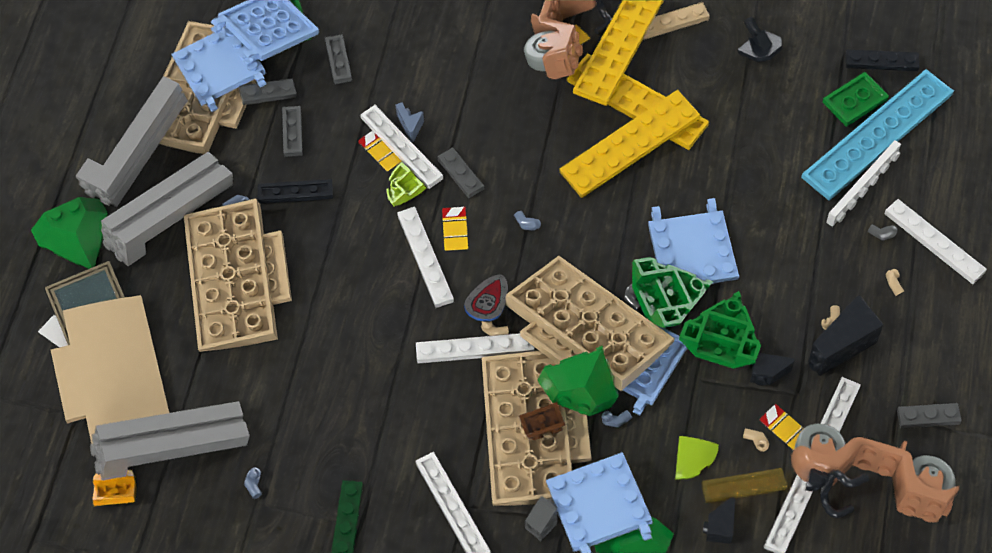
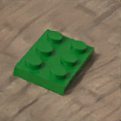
(855, 99)

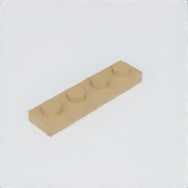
(677, 20)

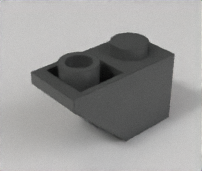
(542, 518)

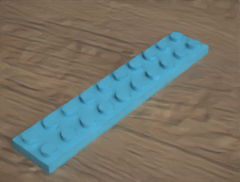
(876, 134)

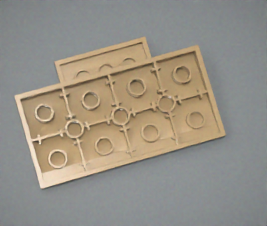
(196, 124)
(235, 276)
(578, 315)
(109, 365)
(518, 463)

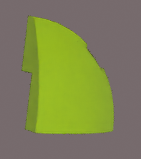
(403, 185)
(694, 456)

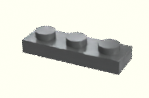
(338, 59)
(270, 92)
(292, 131)
(460, 173)
(929, 415)

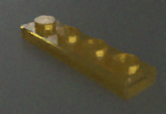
(744, 485)

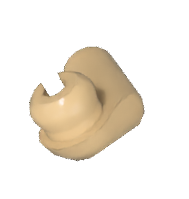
(894, 284)
(834, 312)
(492, 330)
(758, 438)

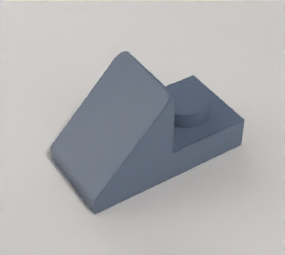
(410, 122)

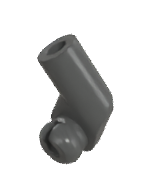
(883, 233)
(630, 299)

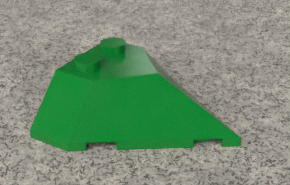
(73, 230)
(665, 291)
(723, 334)
(581, 383)
(633, 541)

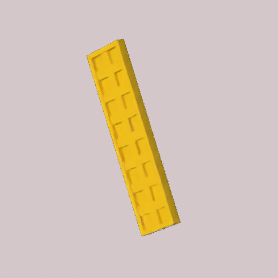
(616, 49)
(635, 98)
(629, 143)

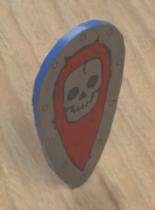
(487, 299)

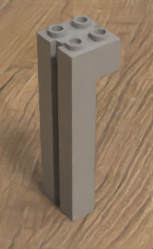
(116, 176)
(163, 206)
(166, 437)

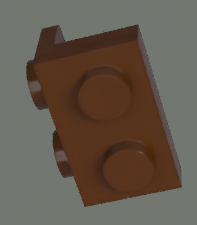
(541, 421)

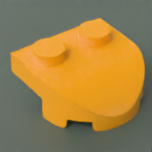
(114, 490)

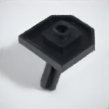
(761, 44)

